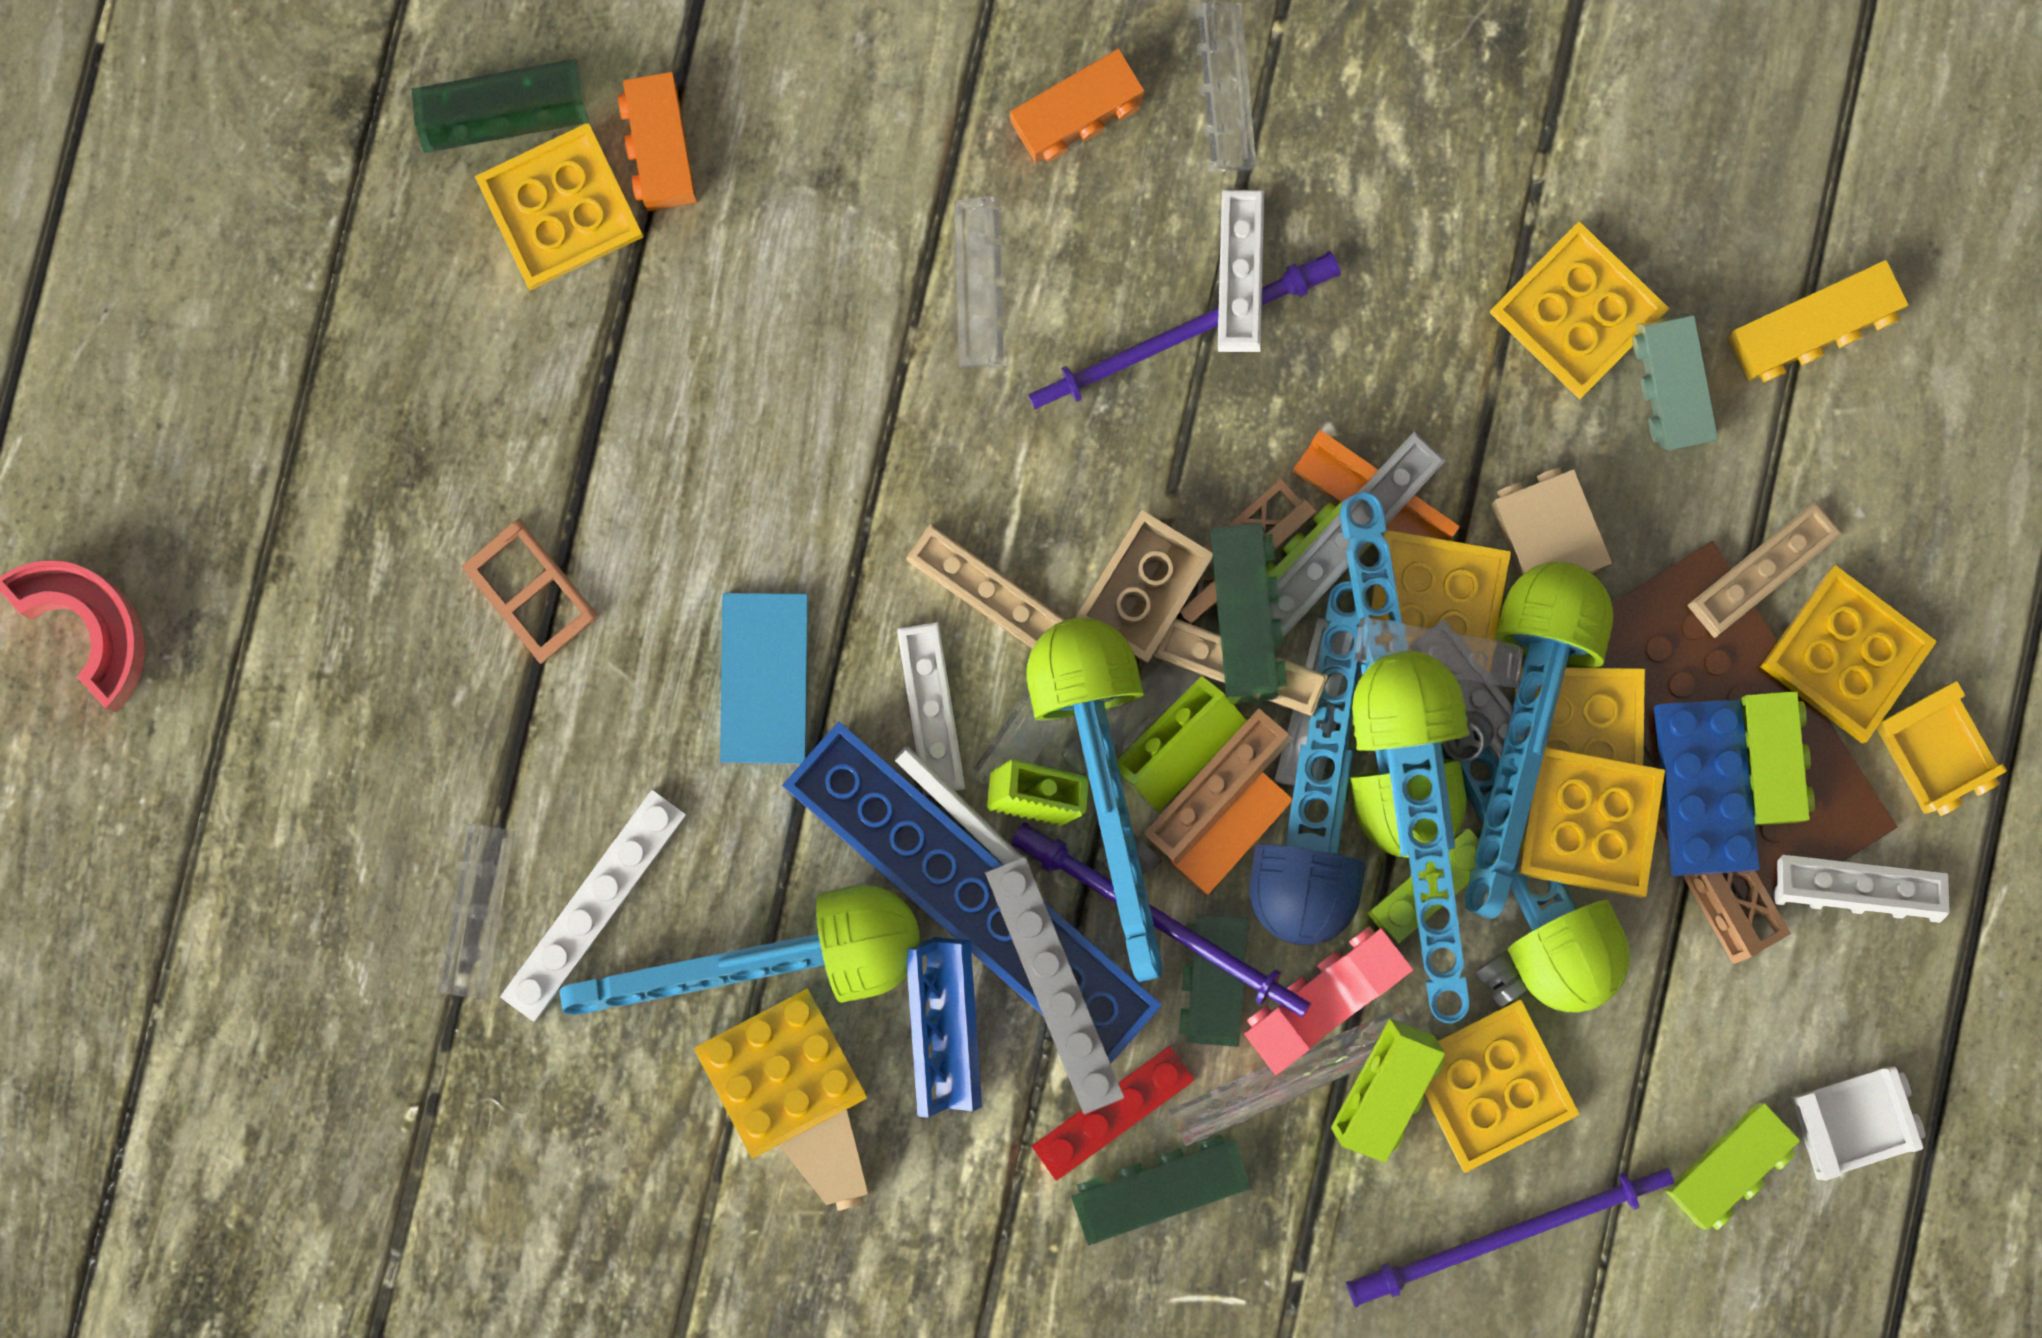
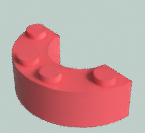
(112, 622)
(1334, 995)

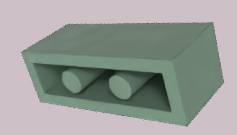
(1675, 382)

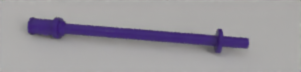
(1294, 281)
(1056, 856)
(1393, 1278)

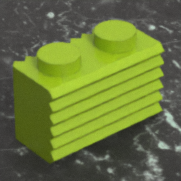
(1037, 792)

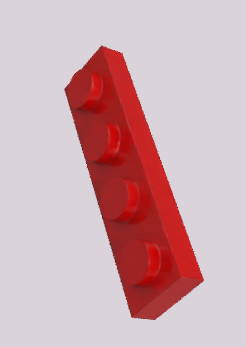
(1089, 1132)

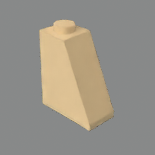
(830, 1161)

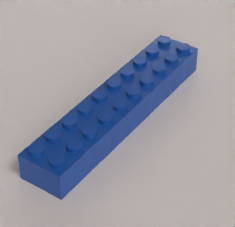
(947, 879)

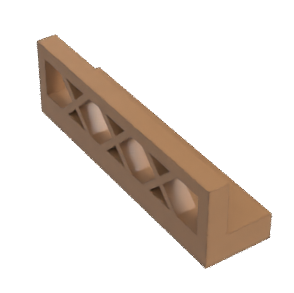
(1282, 532)
(1217, 786)
(1725, 910)

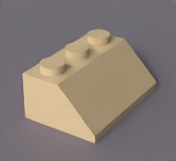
(1146, 583)

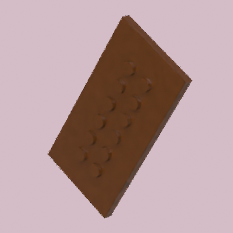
(1687, 664)

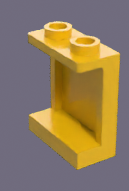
(1940, 750)

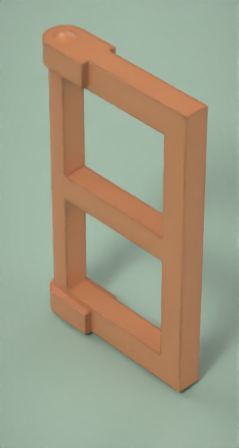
(553, 572)

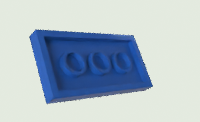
(1706, 787)

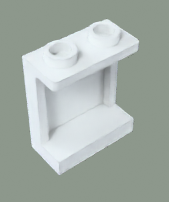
(1858, 1122)

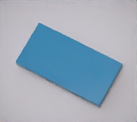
(764, 678)

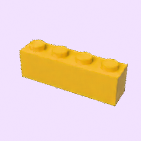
(1818, 321)

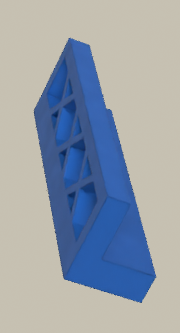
(949, 1024)

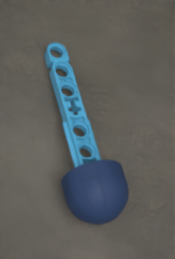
(1305, 887)

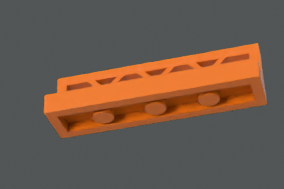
(1343, 473)

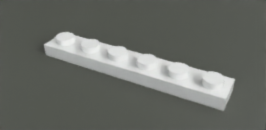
(593, 906)

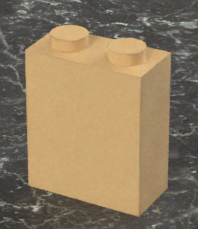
(1550, 524)

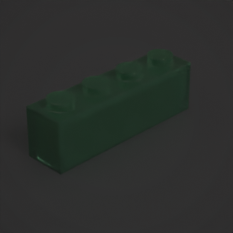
(499, 105)
(1246, 613)
(1161, 1190)

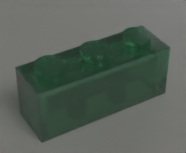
(1214, 993)

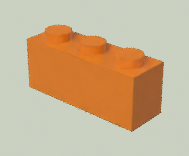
(1077, 107)
(657, 142)
(1233, 834)

